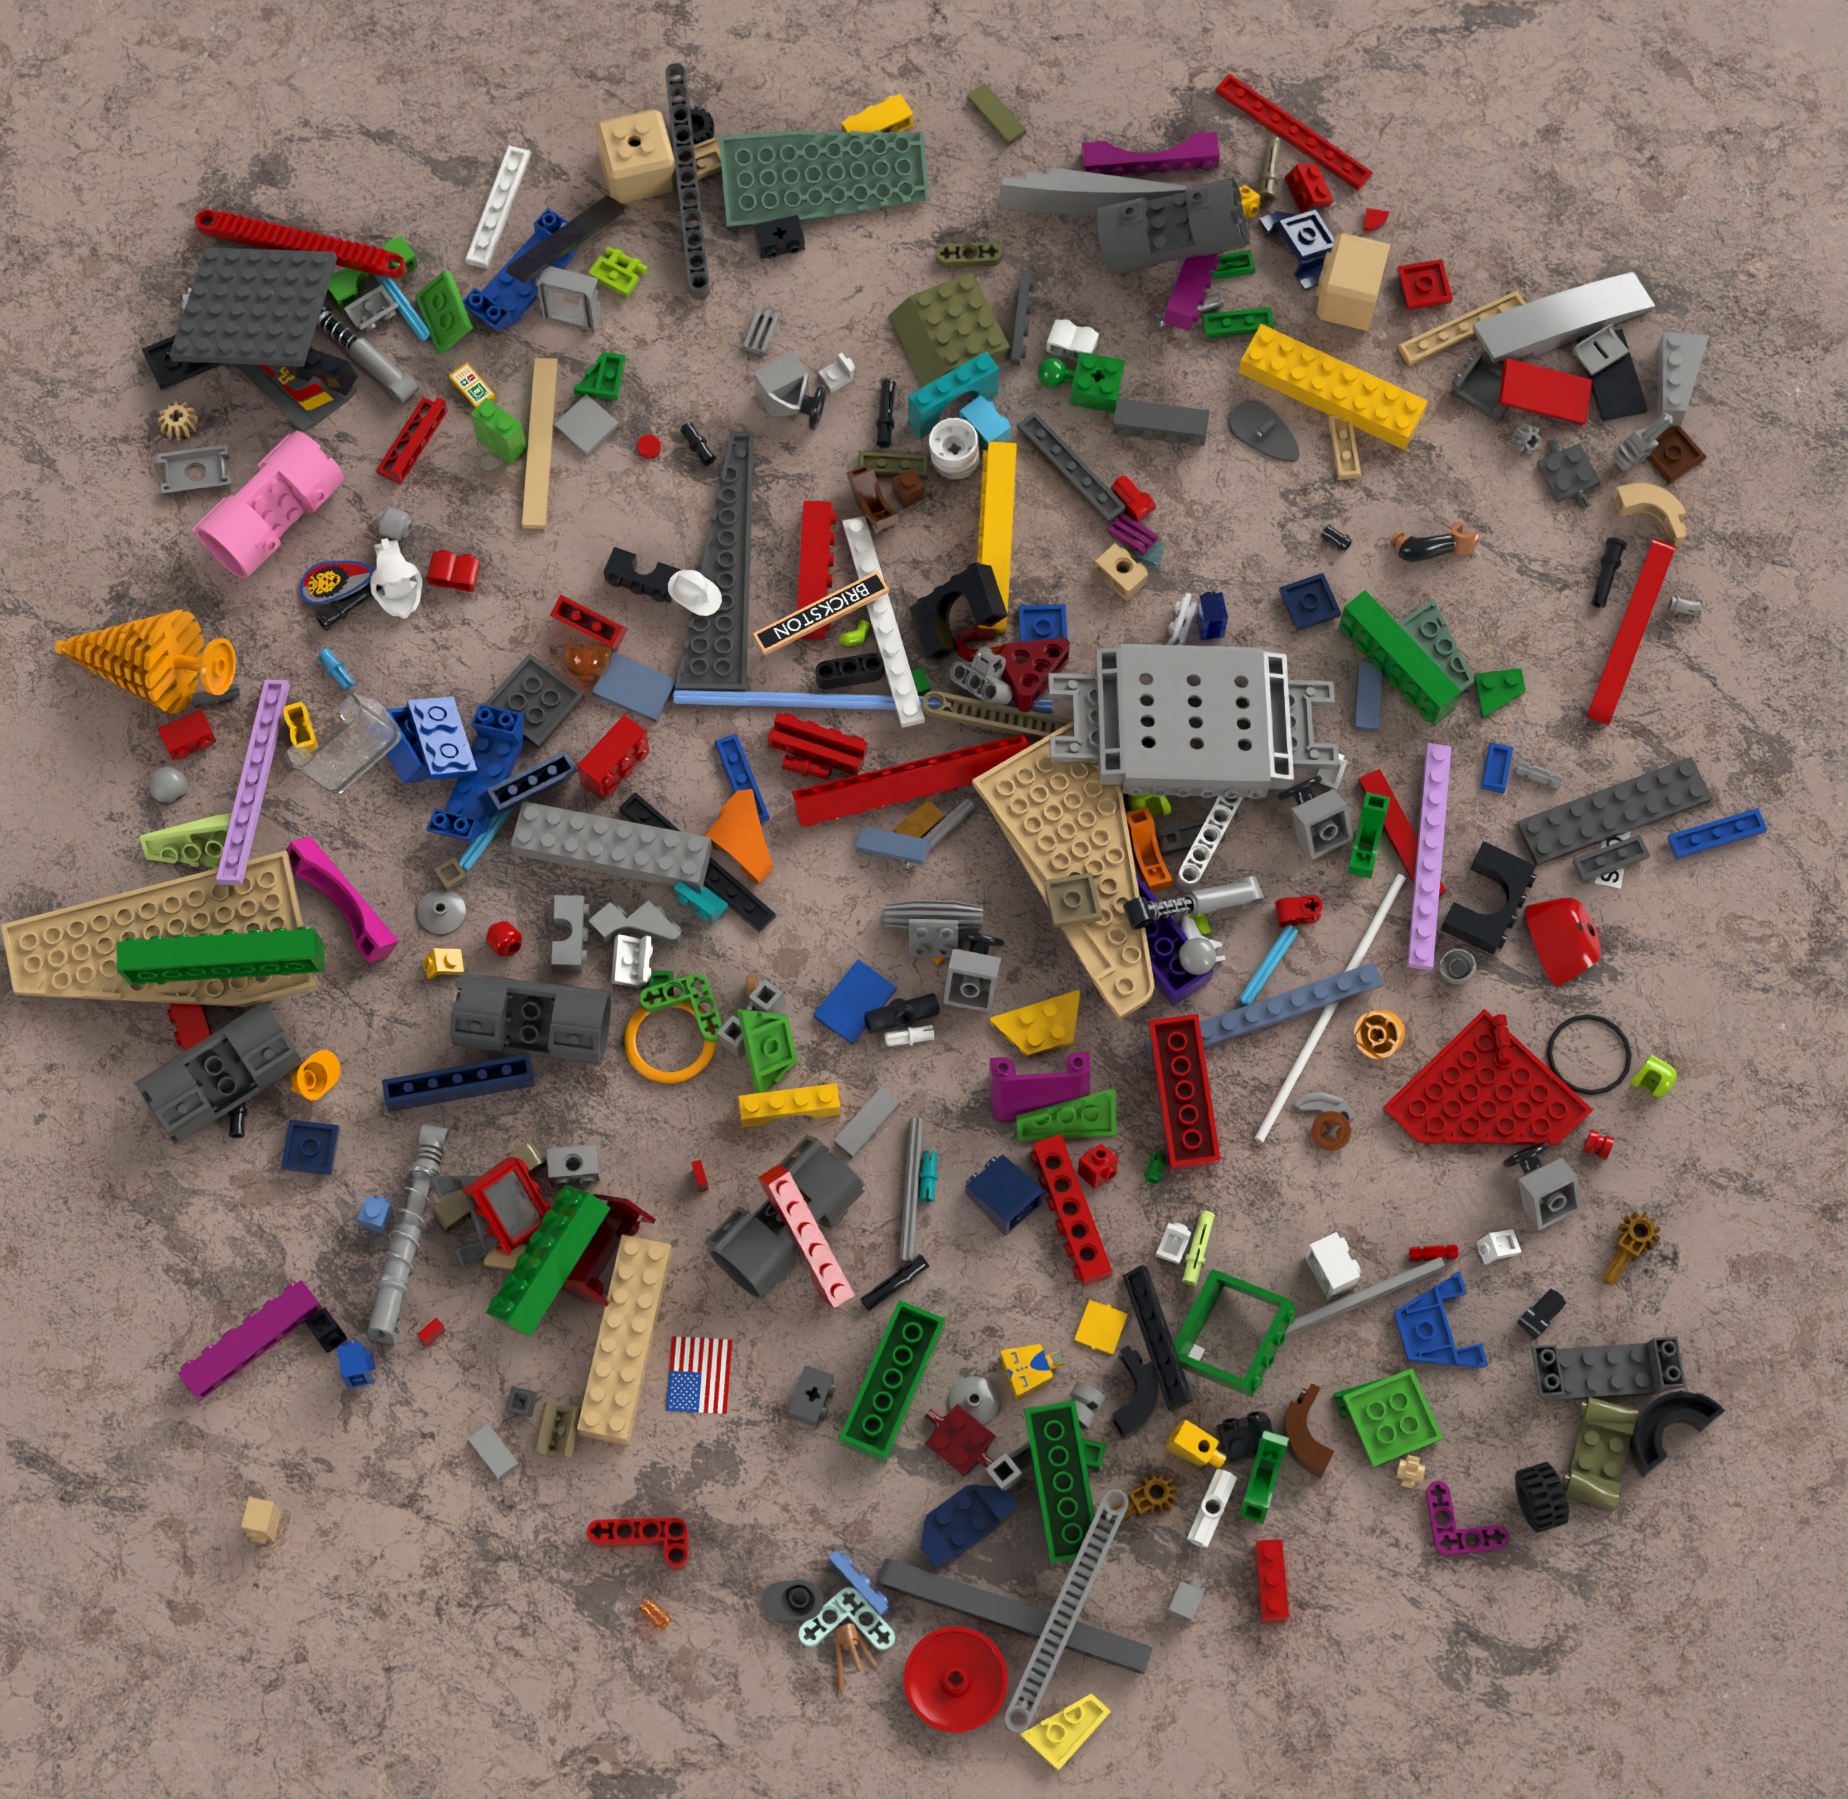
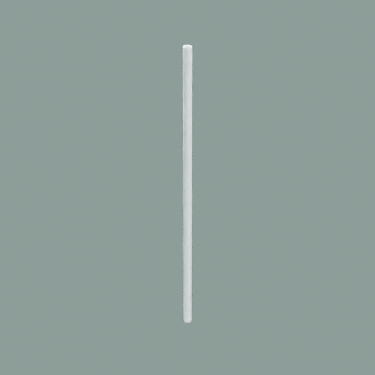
(1328, 1012)

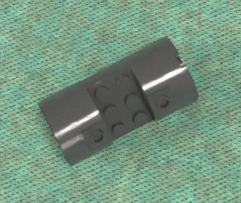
(1172, 227)
(531, 1018)
(219, 1073)
(758, 1246)

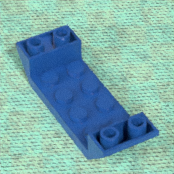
(506, 297)
(495, 755)

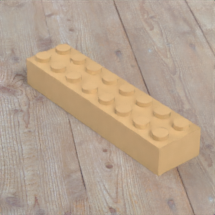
(625, 1340)

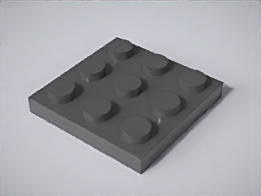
(540, 696)

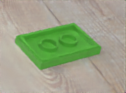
(444, 312)

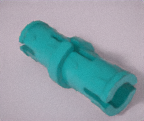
(928, 1176)

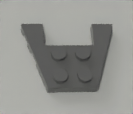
(472, 1251)

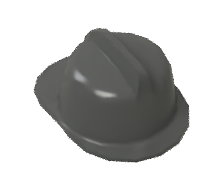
(792, 1600)

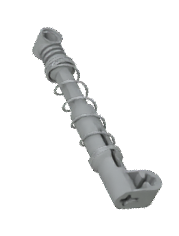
(393, 1283)

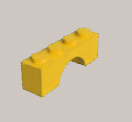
(768, 1106)

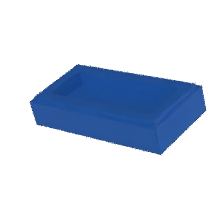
(1496, 767)

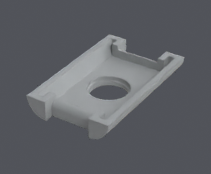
(179, 462)

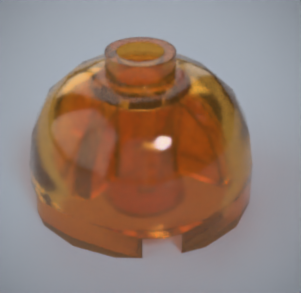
(587, 661)

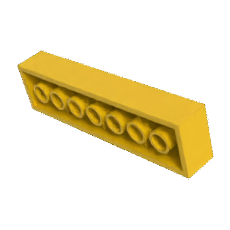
(1332, 386)
(997, 517)

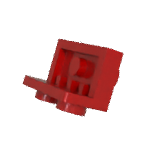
(1308, 187)

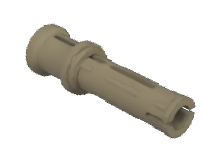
(1268, 178)

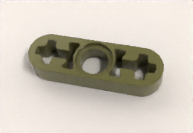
(985, 247)

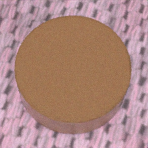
(751, 984)

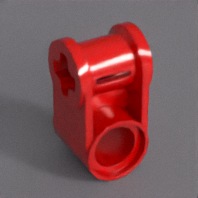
(1296, 911)

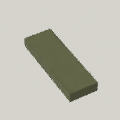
(996, 114)
(894, 463)

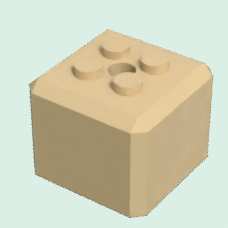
(638, 170)
(1351, 281)

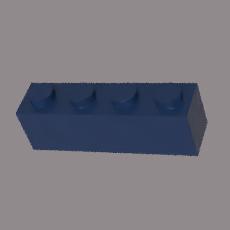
(527, 784)

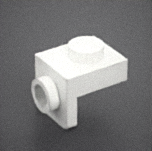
(1174, 1243)

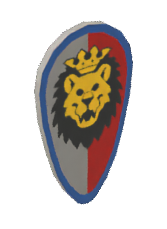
(334, 581)

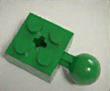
(1094, 381)

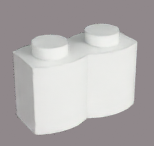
(1069, 340)

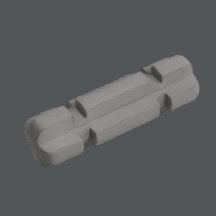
(1539, 774)

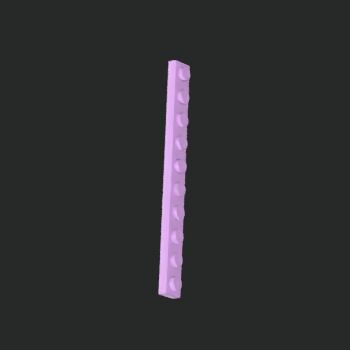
(253, 783)
(1429, 857)

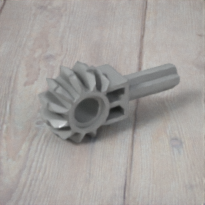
(1640, 443)

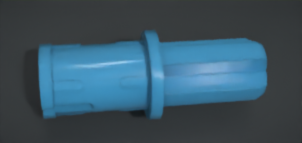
(335, 668)

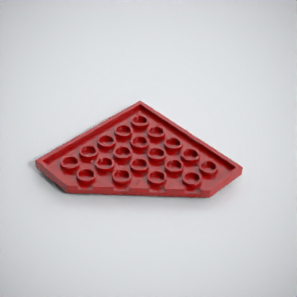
(1479, 1100)

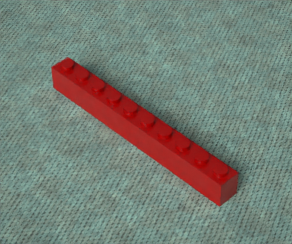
(902, 782)

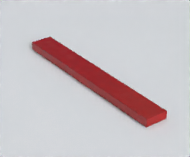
(1293, 132)

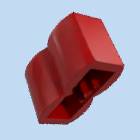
(453, 571)

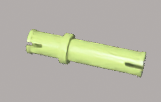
(1191, 1274)

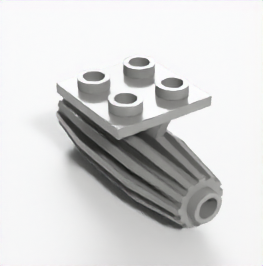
(932, 924)

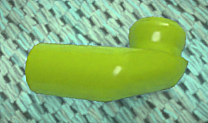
(855, 637)

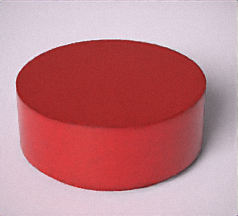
(649, 446)

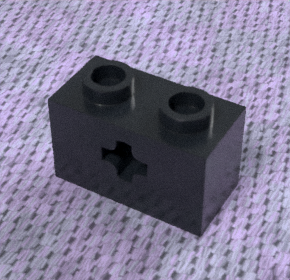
(779, 237)

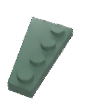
(1432, 636)

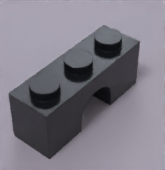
(331, 370)
(621, 572)

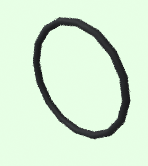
(1610, 1024)

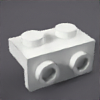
(631, 961)

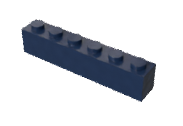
(458, 1082)

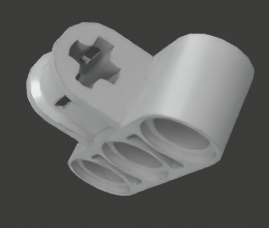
(983, 677)

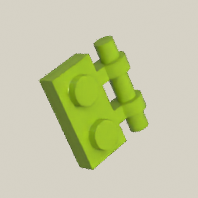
(615, 276)

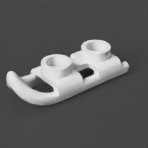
(1185, 612)

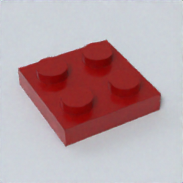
(1424, 284)

